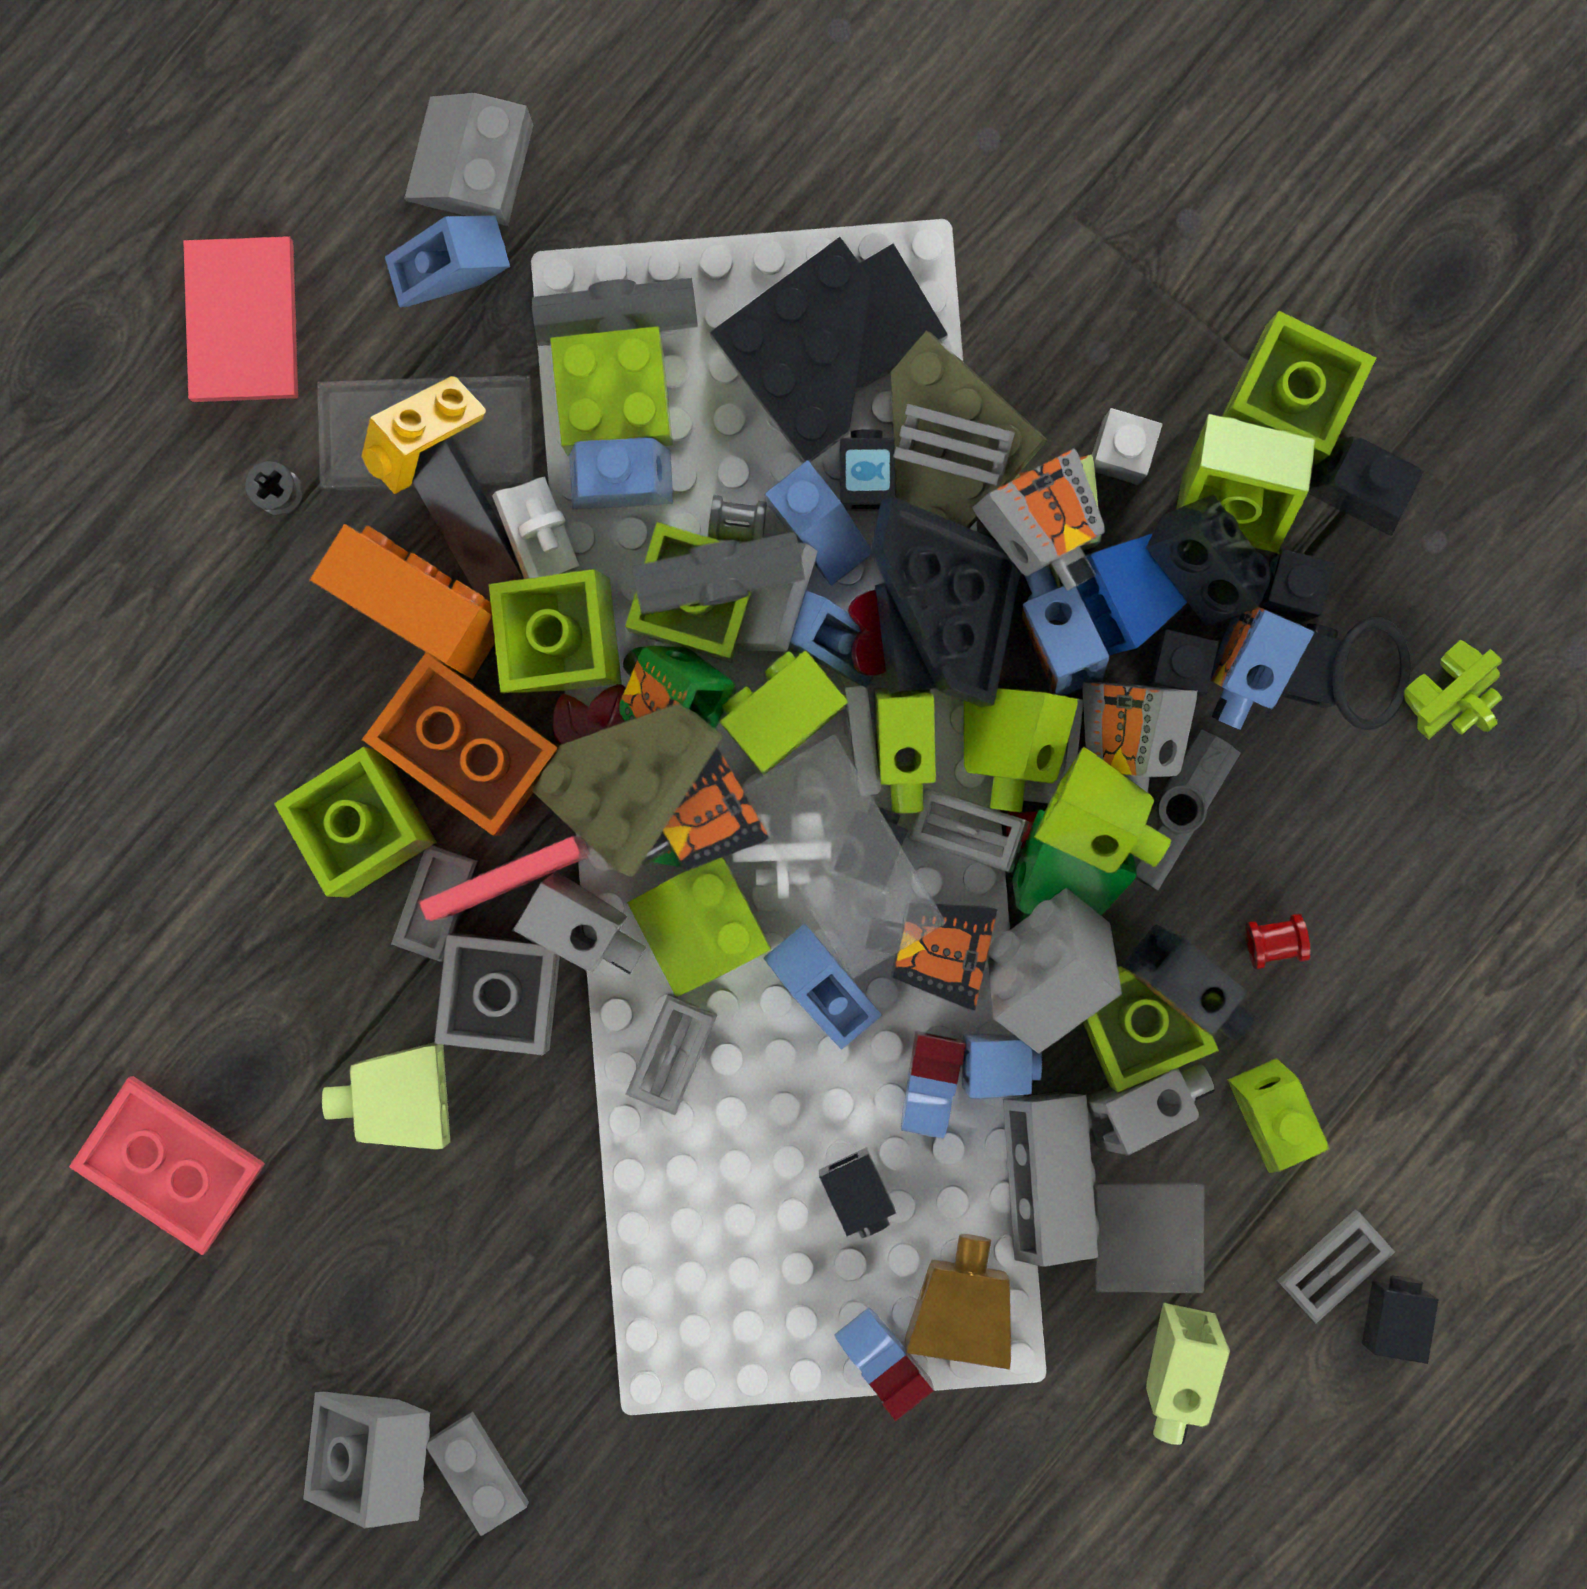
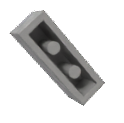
(1051, 1178)

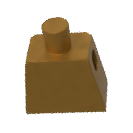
(963, 1309)

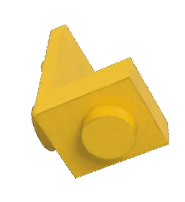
(415, 425)

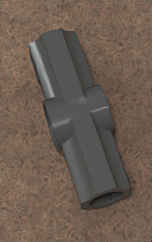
(615, 307)
(718, 573)
(1201, 776)

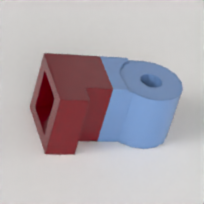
(931, 1083)
(885, 1363)

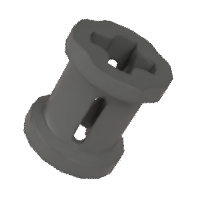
(261, 497)
(723, 511)

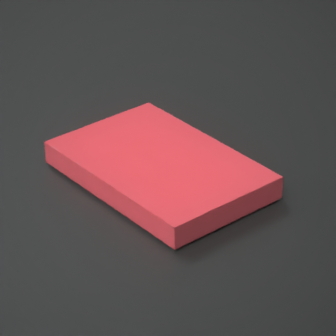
(240, 319)
(504, 879)
(167, 1165)

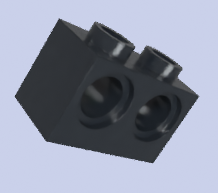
(1210, 560)

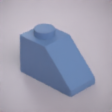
(447, 259)
(820, 520)
(827, 636)
(822, 986)
(998, 1066)

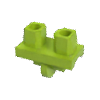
(1472, 676)

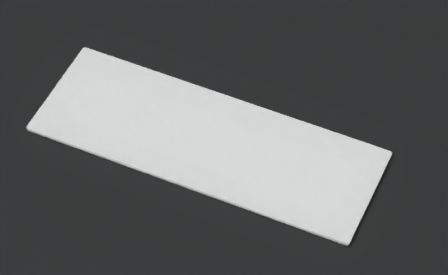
(718, 1213)

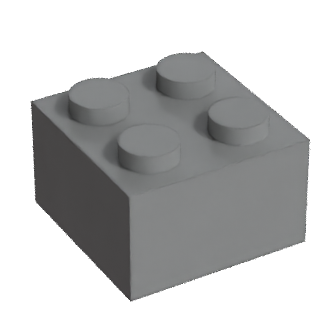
(1052, 970)
(497, 994)

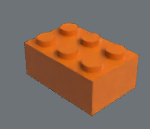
(408, 597)
(461, 744)

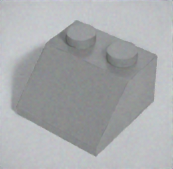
(470, 155)
(367, 1458)

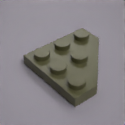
(942, 382)
(627, 781)

